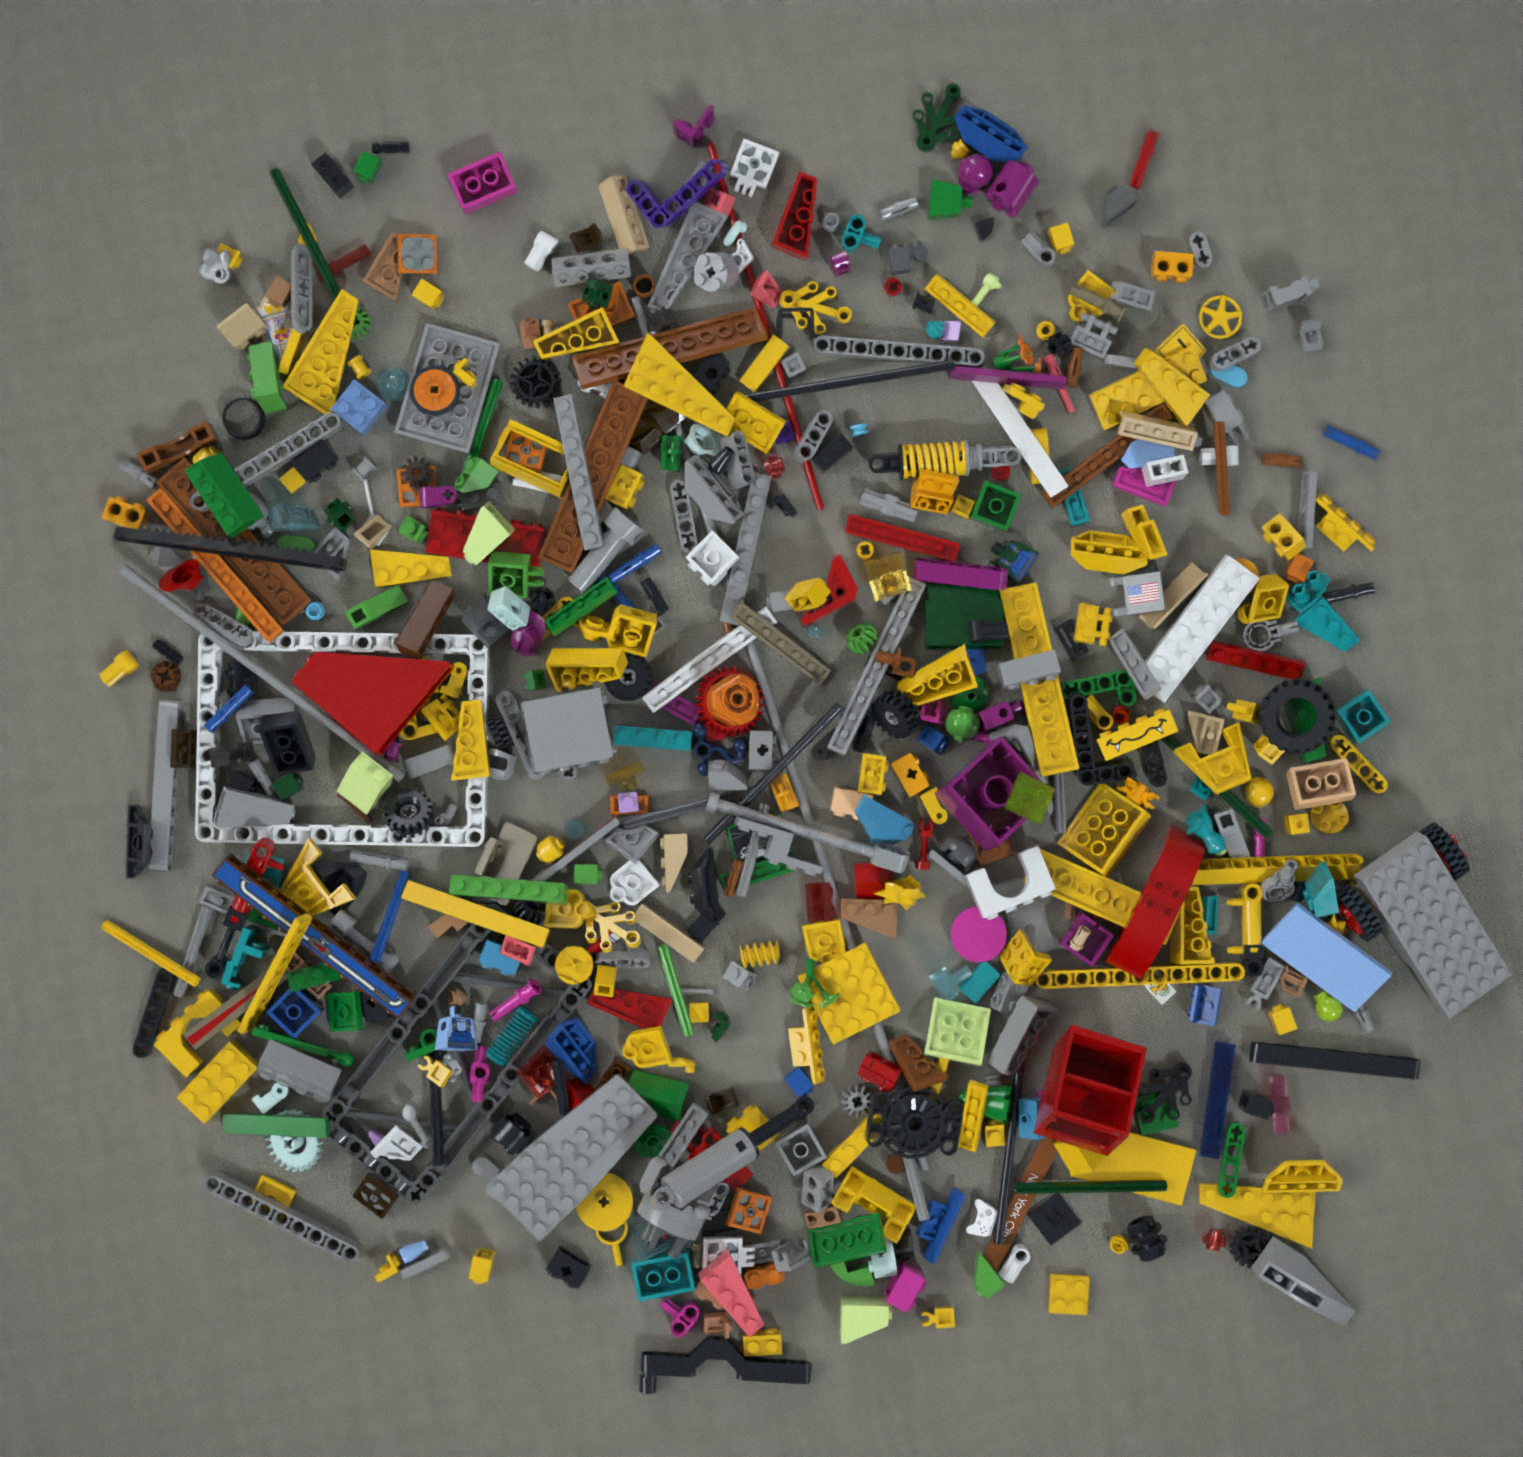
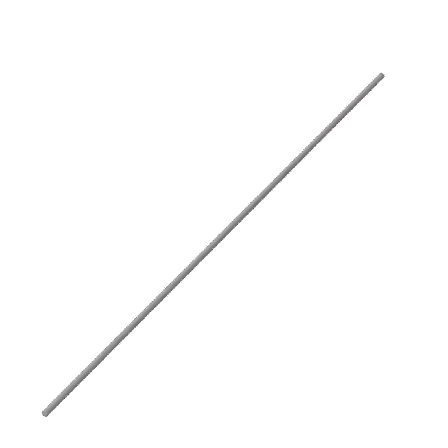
(784, 747)

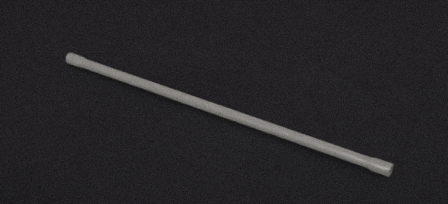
(137, 579)

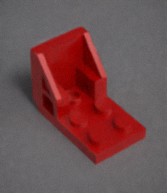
(840, 579)

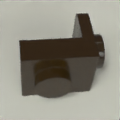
(586, 238)
(721, 1100)

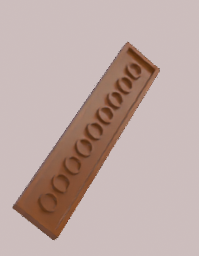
(682, 343)
(604, 456)
(265, 579)

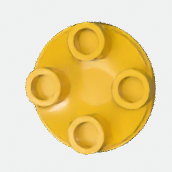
(1330, 817)

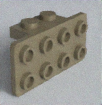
(506, 855)

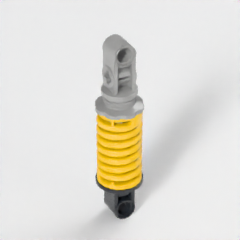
(946, 457)

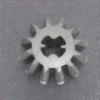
(850, 1102)

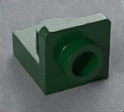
(719, 1029)

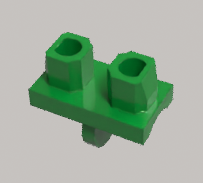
(671, 453)

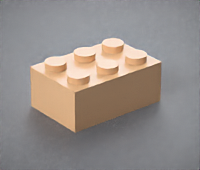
(1320, 784)

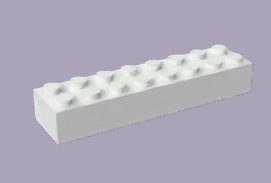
(1199, 624)

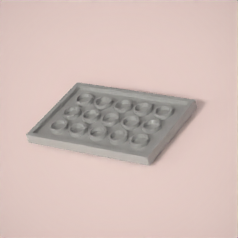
(458, 426)

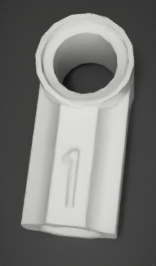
(543, 247)
(1207, 456)
(1014, 1264)

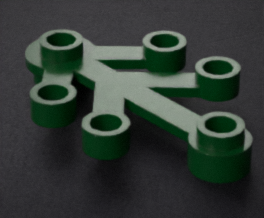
(936, 120)

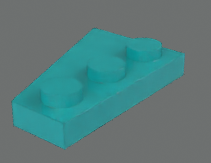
(1328, 625)

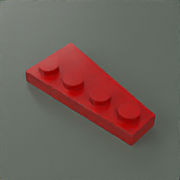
(634, 1007)

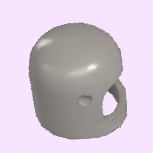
(501, 764)

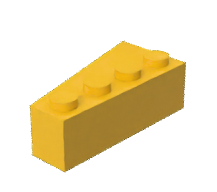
(581, 335)

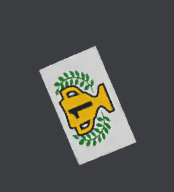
(1161, 992)

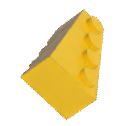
(1174, 388)
(941, 678)

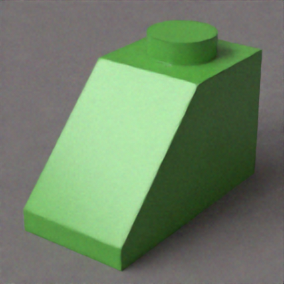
(986, 1278)

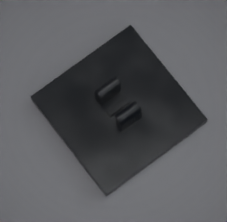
(1054, 1218)

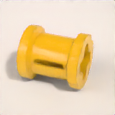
(359, 367)

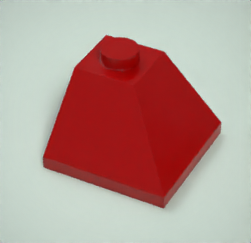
(870, 880)

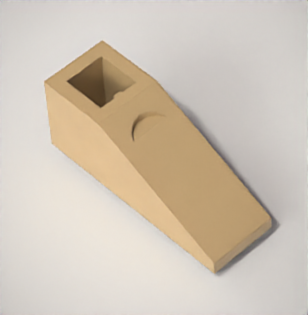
(676, 849)

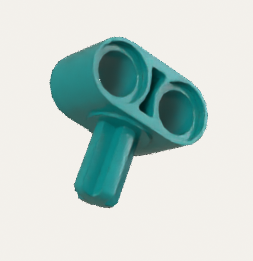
(858, 235)

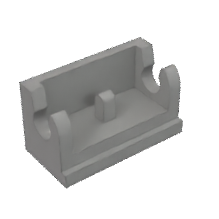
(1133, 295)
(791, 1255)

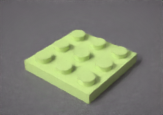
(957, 1031)

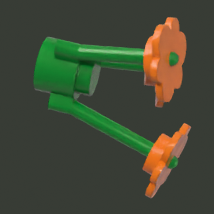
(1004, 361)

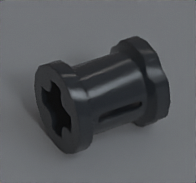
(922, 306)

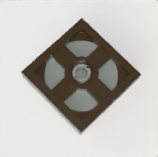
(375, 1195)

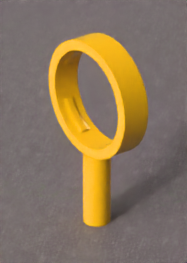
(615, 1245)

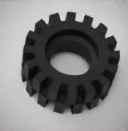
(500, 732)

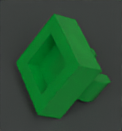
(535, 680)

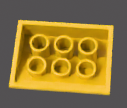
(1104, 829)

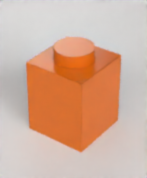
(1297, 569)

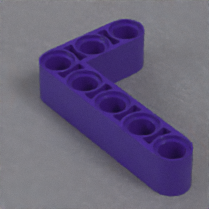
(679, 196)

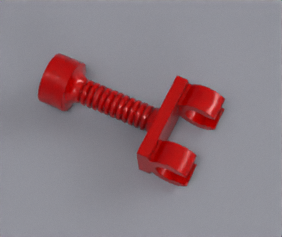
(925, 832)

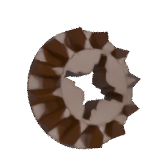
(174, 673)

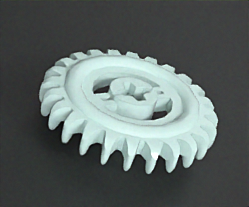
(285, 1145)

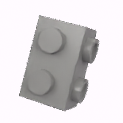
(1007, 994)

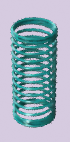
(500, 1059)

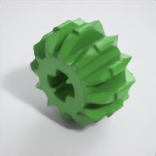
(362, 318)
(861, 638)

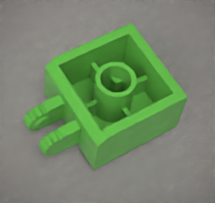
(514, 572)

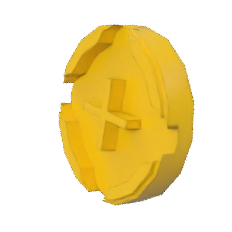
(574, 965)

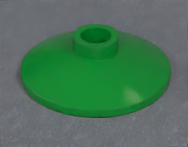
(980, 698)
(652, 1141)

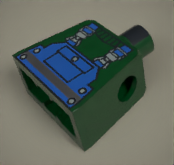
(1015, 558)

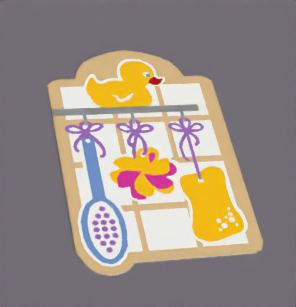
(279, 326)

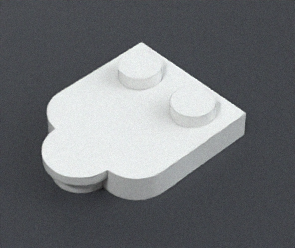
(632, 883)

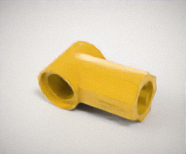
(122, 665)
(1097, 711)

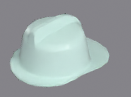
(703, 440)

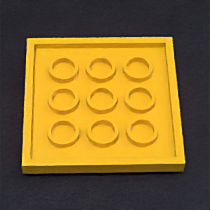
(862, 990)

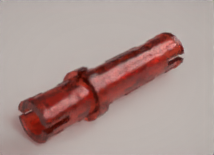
(346, 261)

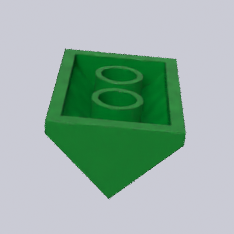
(662, 1093)

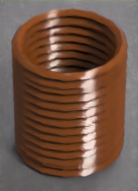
(644, 277)

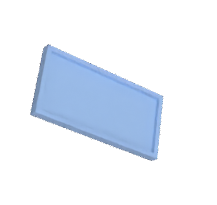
(1326, 957)

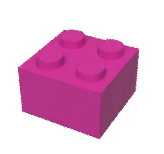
(905, 1286)

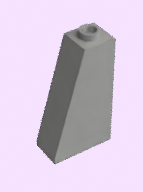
(246, 808)

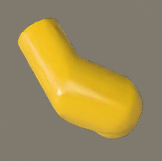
(683, 1062)

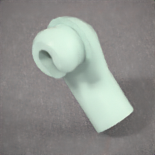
(737, 227)

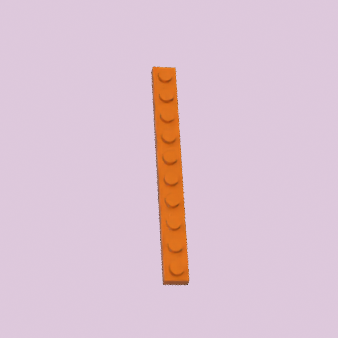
(218, 569)

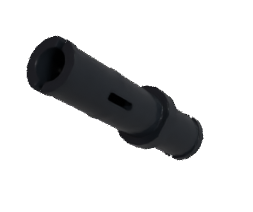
(1353, 591)

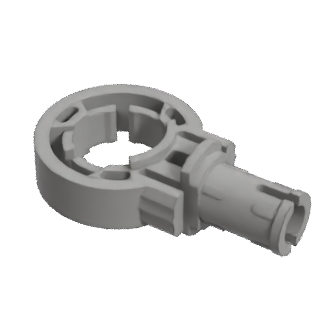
(1282, 629)
(1282, 879)

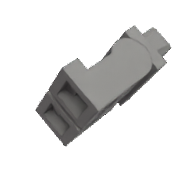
(1298, 290)

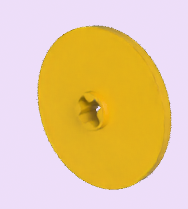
(615, 1212)

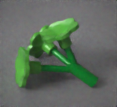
(802, 992)

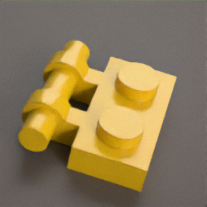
(1087, 623)
(440, 718)

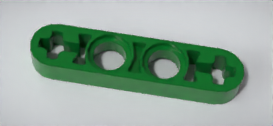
(1234, 1161)

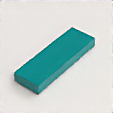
(1075, 504)

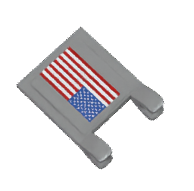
(1142, 593)

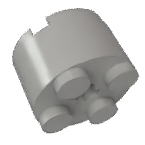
(716, 271)

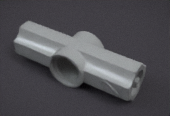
(888, 505)

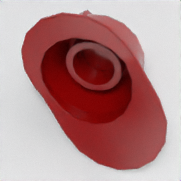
(182, 577)

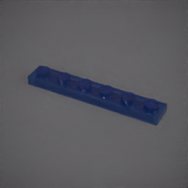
(1217, 1100)

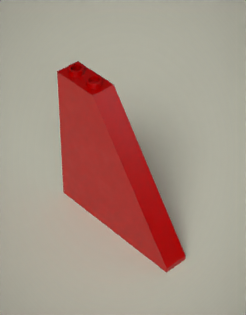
(370, 693)

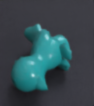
(1201, 825)

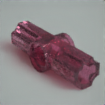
(1281, 1104)

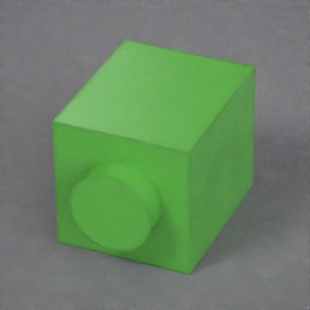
(587, 873)

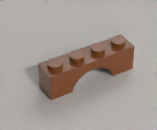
(192, 441)

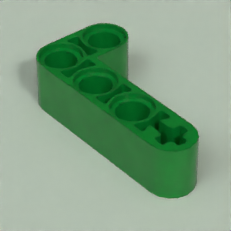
(1113, 684)

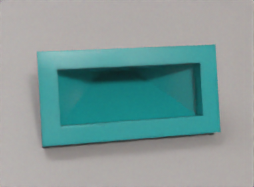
(1210, 912)

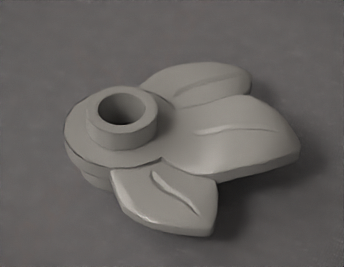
(214, 264)

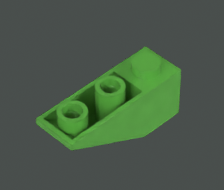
(376, 607)

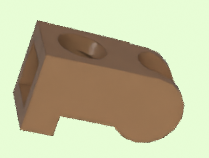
(828, 1216)

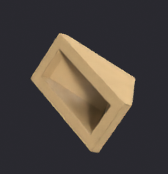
(373, 531)

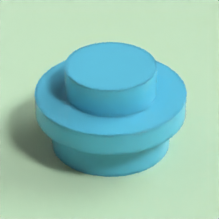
(315, 610)

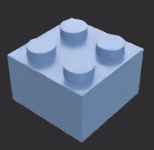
(359, 407)

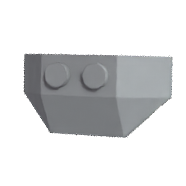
(710, 492)

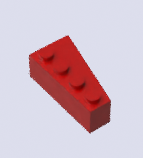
(795, 223)

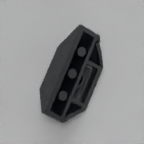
(705, 887)

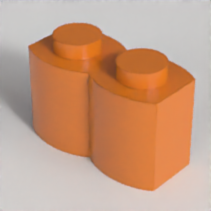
(762, 1274)

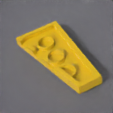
(401, 568)

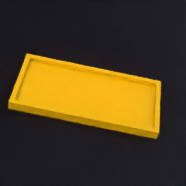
(1147, 1159)

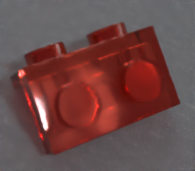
(819, 901)

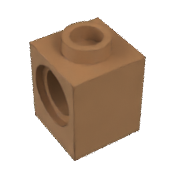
(279, 293)

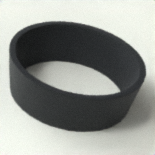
(261, 420)

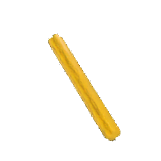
(150, 953)

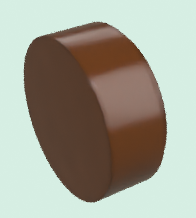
(895, 1164)

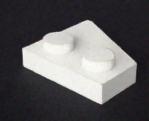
(397, 1145)

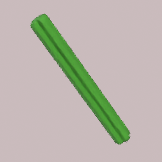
(675, 990)

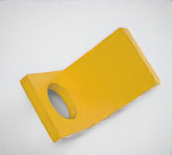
(235, 256)

